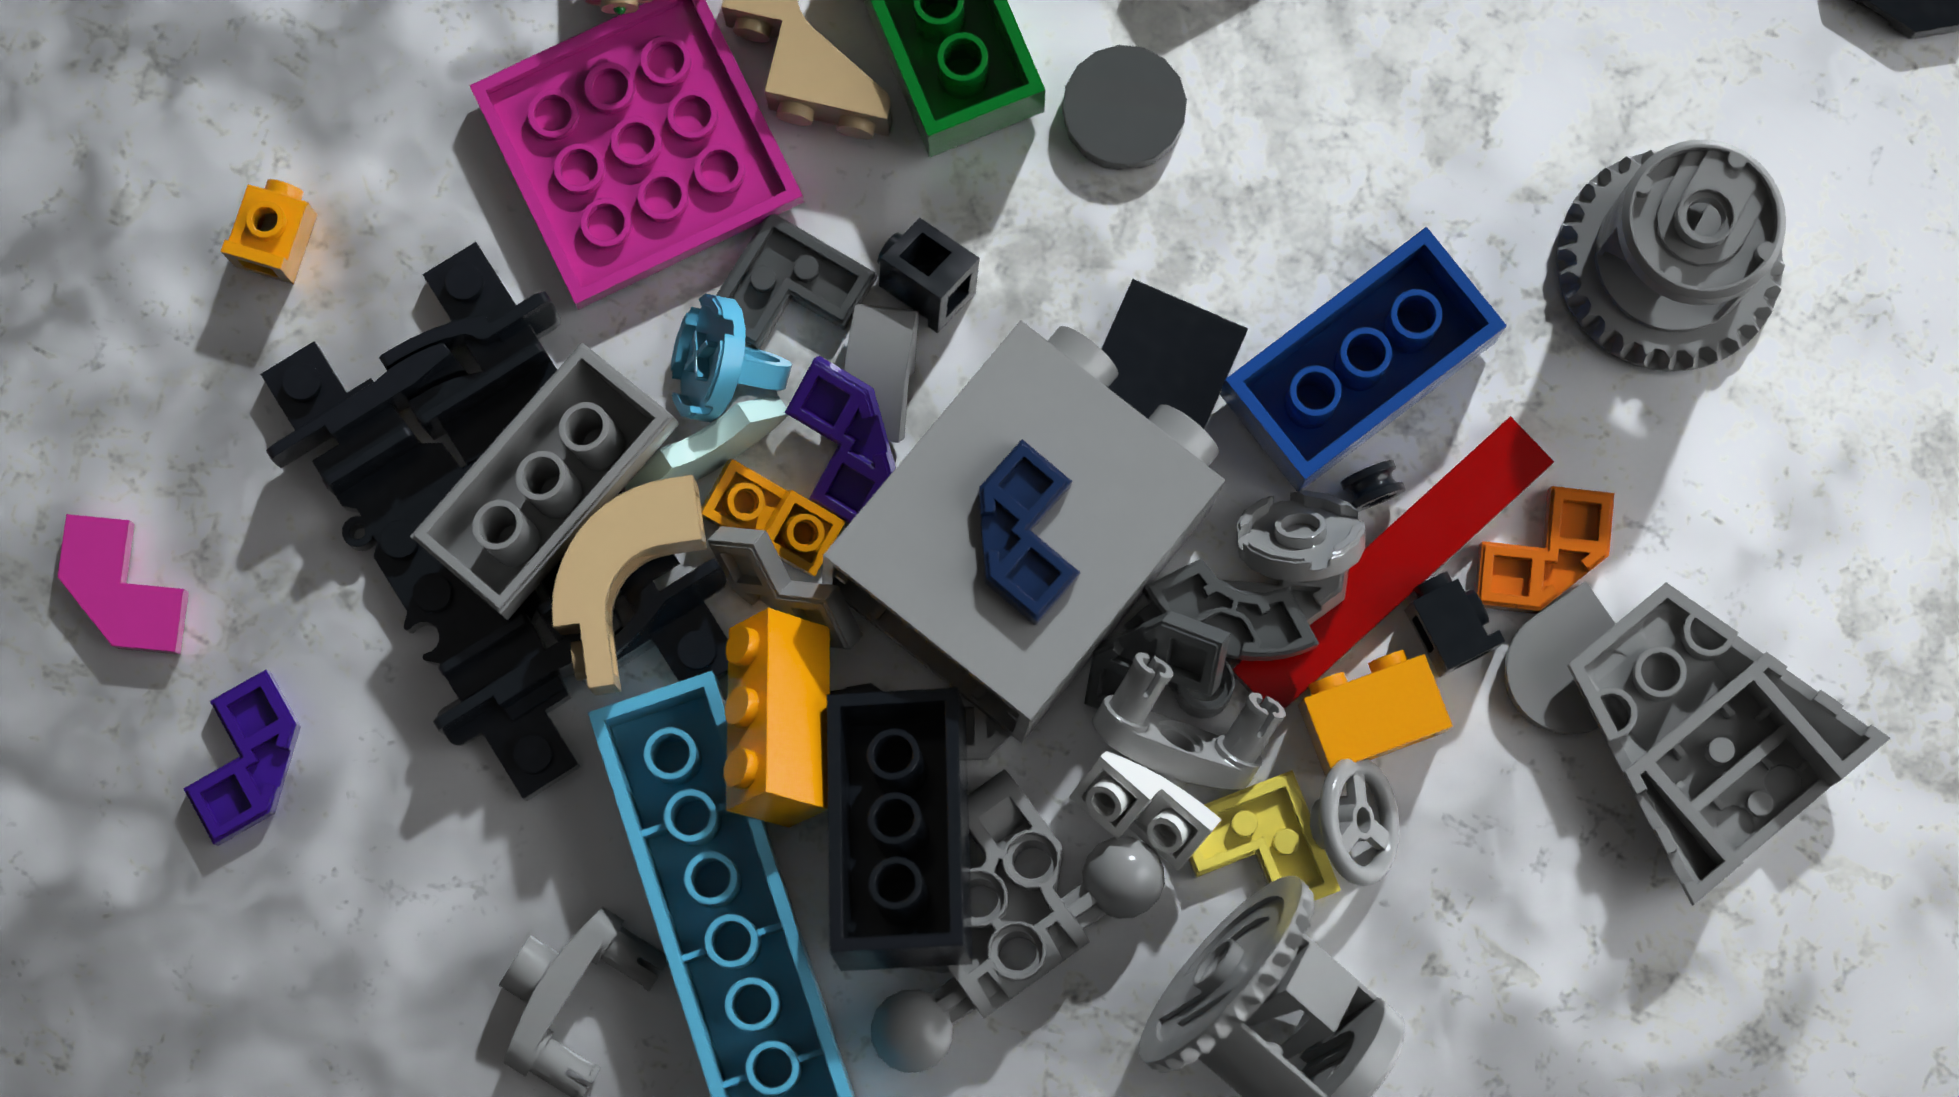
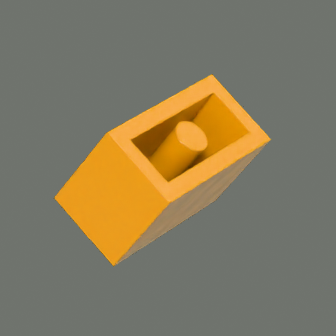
(1375, 712)

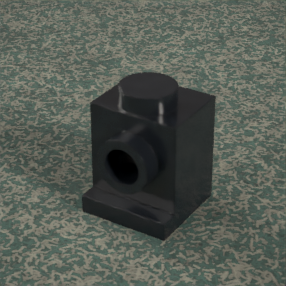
(928, 272)
(1451, 623)

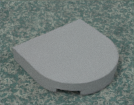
(1539, 657)

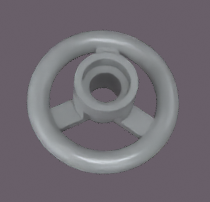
(1344, 820)

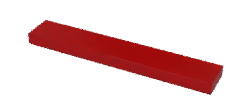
(1408, 556)

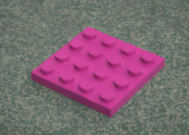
(636, 145)

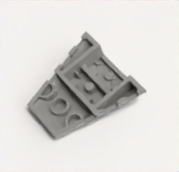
(1712, 734)

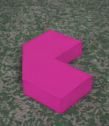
(96, 573)

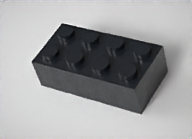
(898, 830)

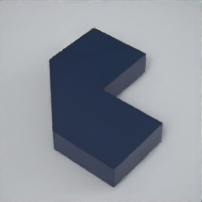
(1014, 558)

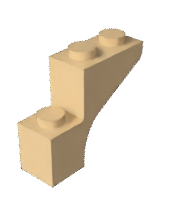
(808, 73)

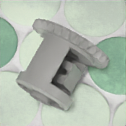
(1674, 254)
(1260, 969)

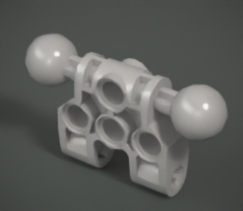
(1119, 880)

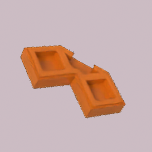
(1573, 544)

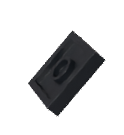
(1170, 353)

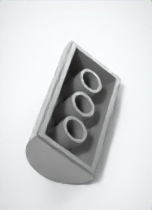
(544, 480)

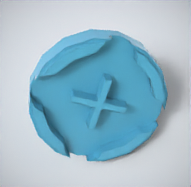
(714, 359)

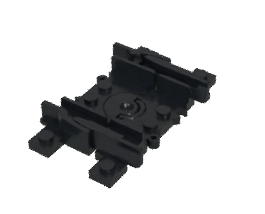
(394, 481)

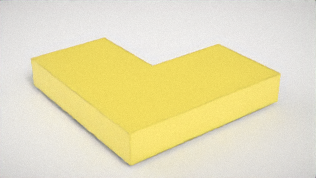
(1274, 827)

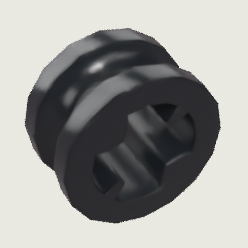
(1373, 485)

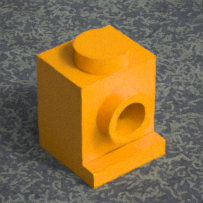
(275, 251)

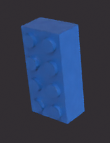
(1362, 359)

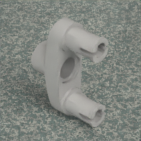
(1179, 749)
(545, 983)

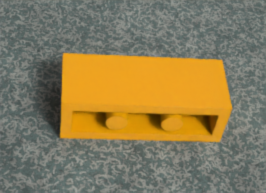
(777, 718)

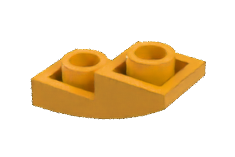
(794, 523)

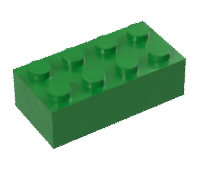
(958, 67)

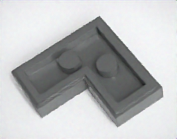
(793, 265)

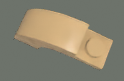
(614, 542)

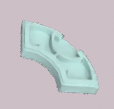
(716, 443)

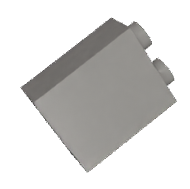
(1133, 501)

